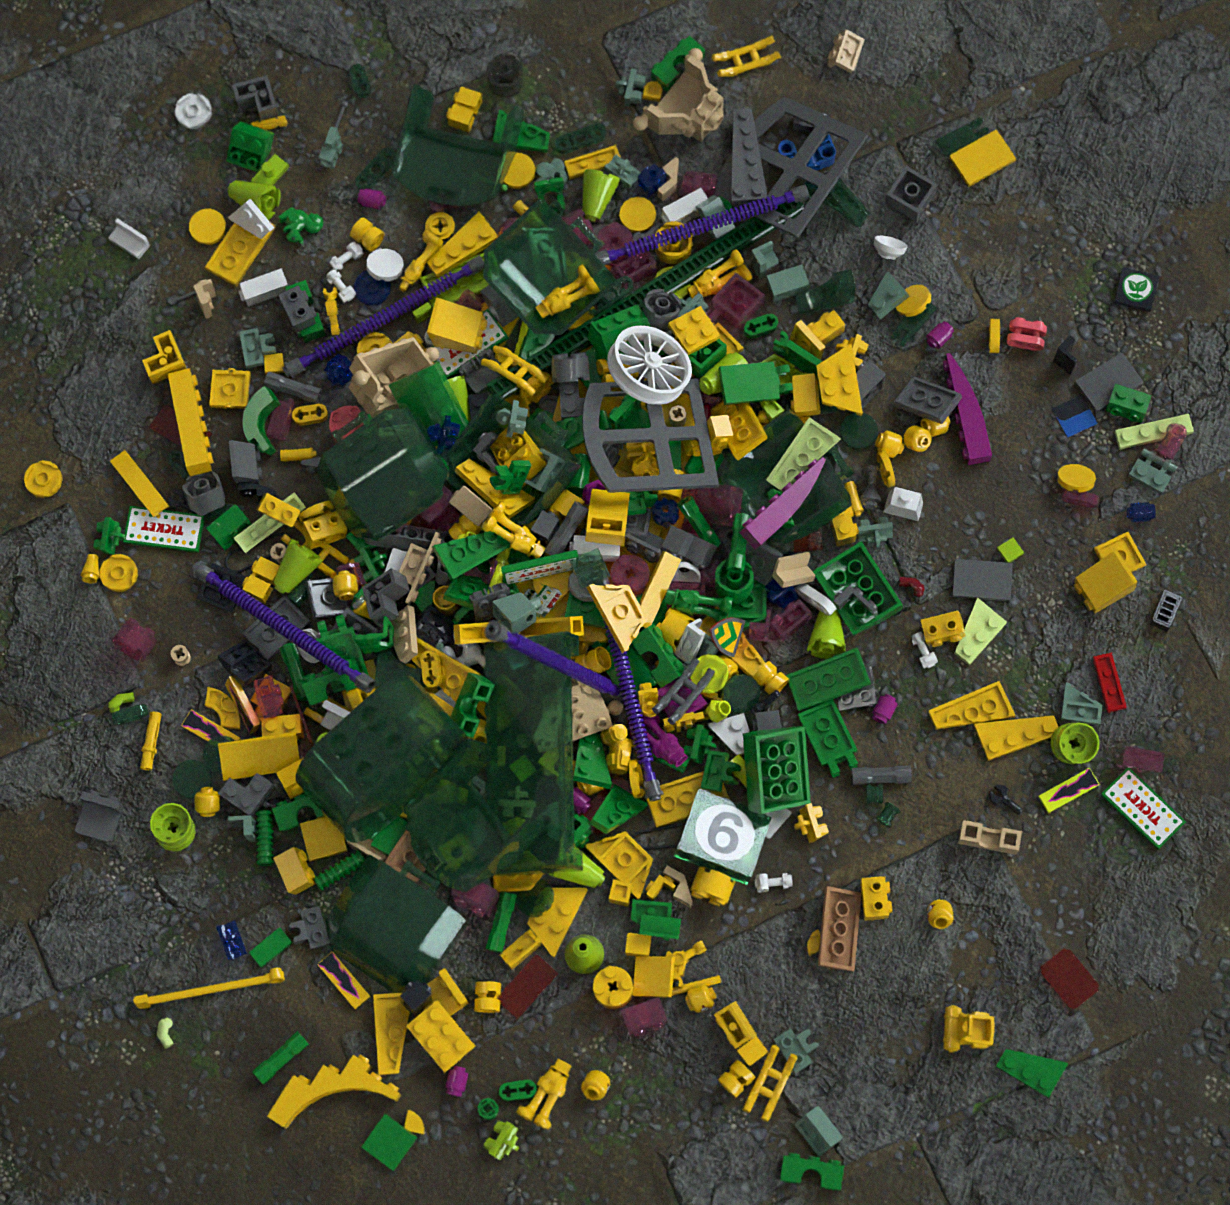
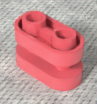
(1026, 334)

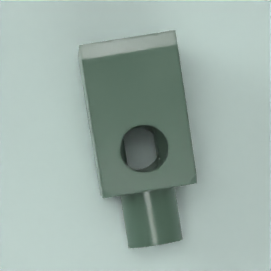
(516, 611)

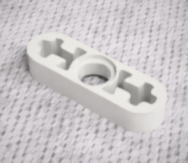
(815, 598)

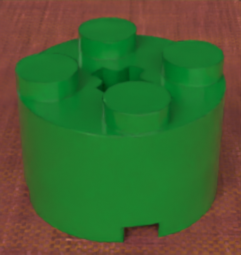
(735, 585)

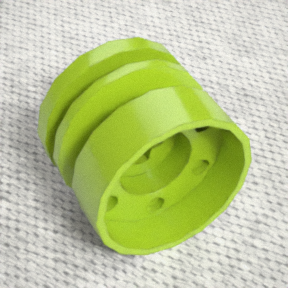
(1085, 741)
(165, 819)

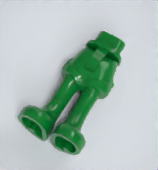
(689, 600)

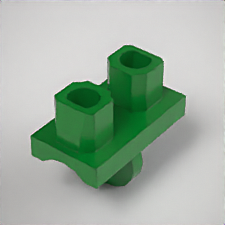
(110, 536)
(374, 562)
(701, 744)

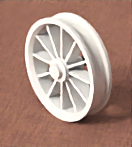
(649, 365)

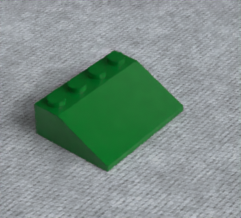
(429, 397)
(858, 569)
(776, 769)

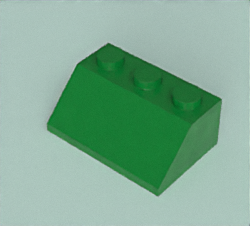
(606, 330)

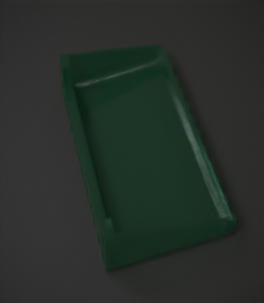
(532, 752)

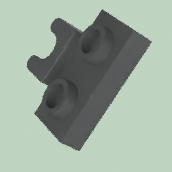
(310, 929)

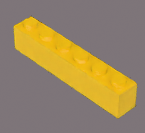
(190, 423)

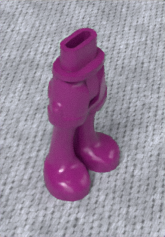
(667, 745)

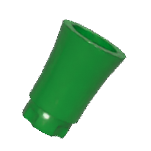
(582, 477)

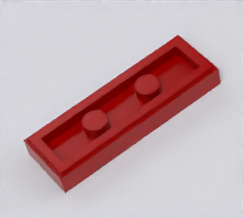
(1109, 682)

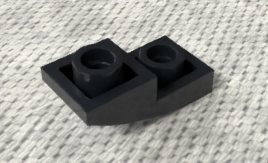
(252, 489)

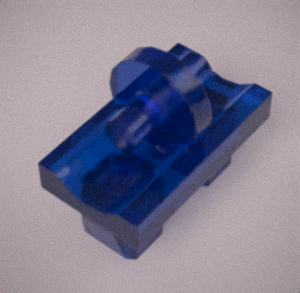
(441, 434)
(231, 940)

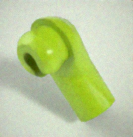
(118, 700)

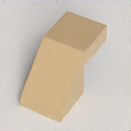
(672, 176)
(682, 892)

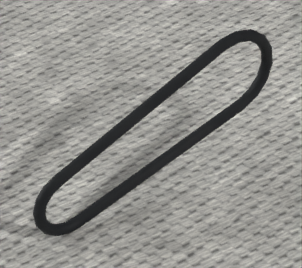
(249, 566)
(655, 829)

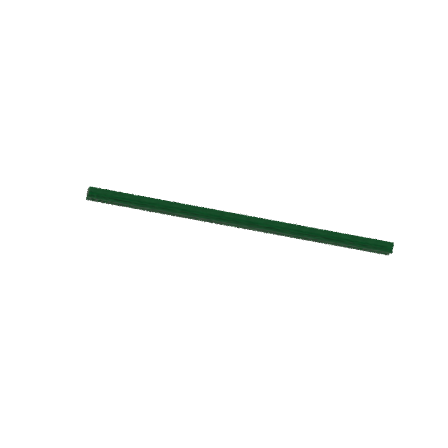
(670, 281)

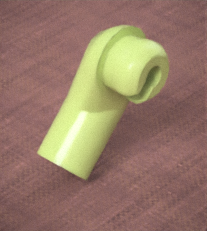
(162, 1032)

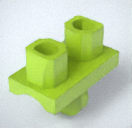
(505, 1141)

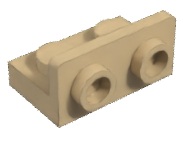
(845, 51)
(204, 292)

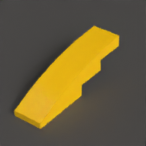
(139, 483)

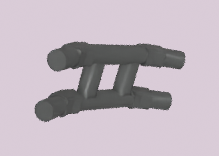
(684, 680)

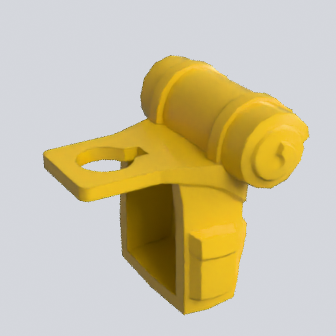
(619, 748)
(967, 1029)

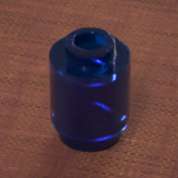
(1141, 512)

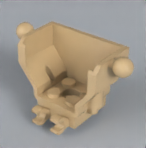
(689, 106)
(383, 366)
(590, 711)

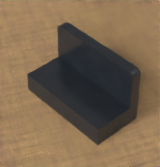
(1064, 358)

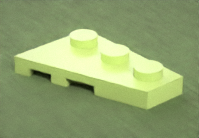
(979, 631)

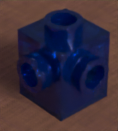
(651, 179)
(338, 370)
(665, 518)
(780, 595)

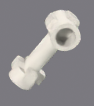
(354, 251)
(346, 293)
(928, 659)
(762, 882)

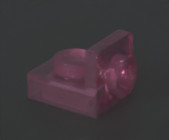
(708, 574)

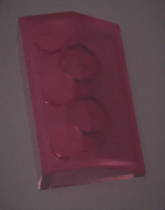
(717, 504)

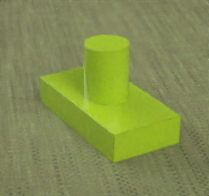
(271, 171)

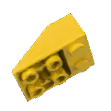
(518, 448)
(607, 517)

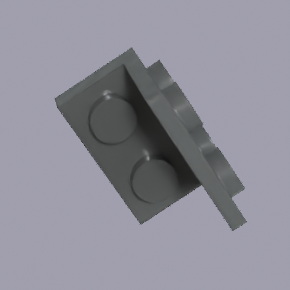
(650, 549)

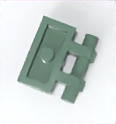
(1150, 476)

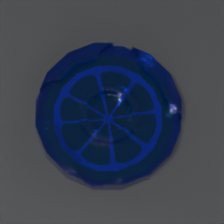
(370, 290)

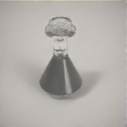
(870, 498)

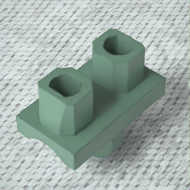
(635, 80)
(623, 170)
(690, 304)
(514, 418)
(875, 533)

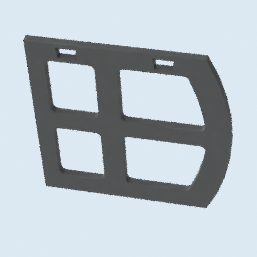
(796, 167)
(658, 434)

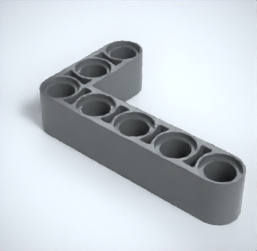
(418, 536)

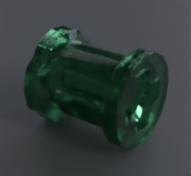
(888, 814)

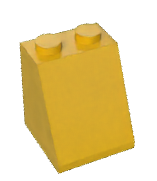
(456, 327)
(1105, 582)

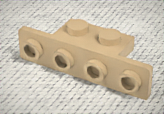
(415, 564)

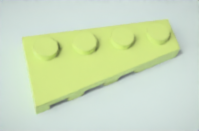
(808, 445)

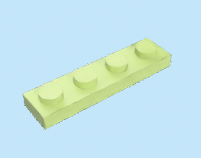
(1149, 432)
(263, 526)

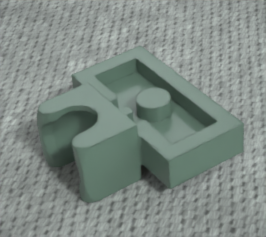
(333, 147)
(256, 346)
(797, 1045)

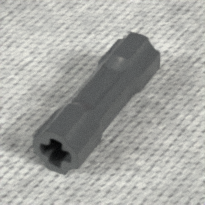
(280, 383)
(567, 528)
(895, 774)

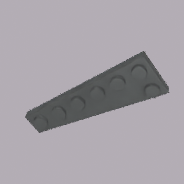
(747, 169)

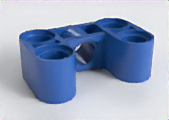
(817, 161)

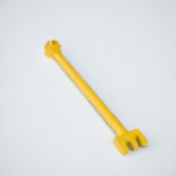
(275, 976)

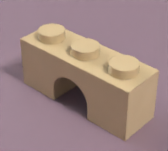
(999, 840)

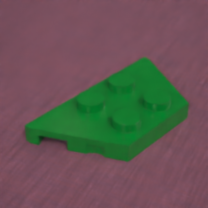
(753, 608)

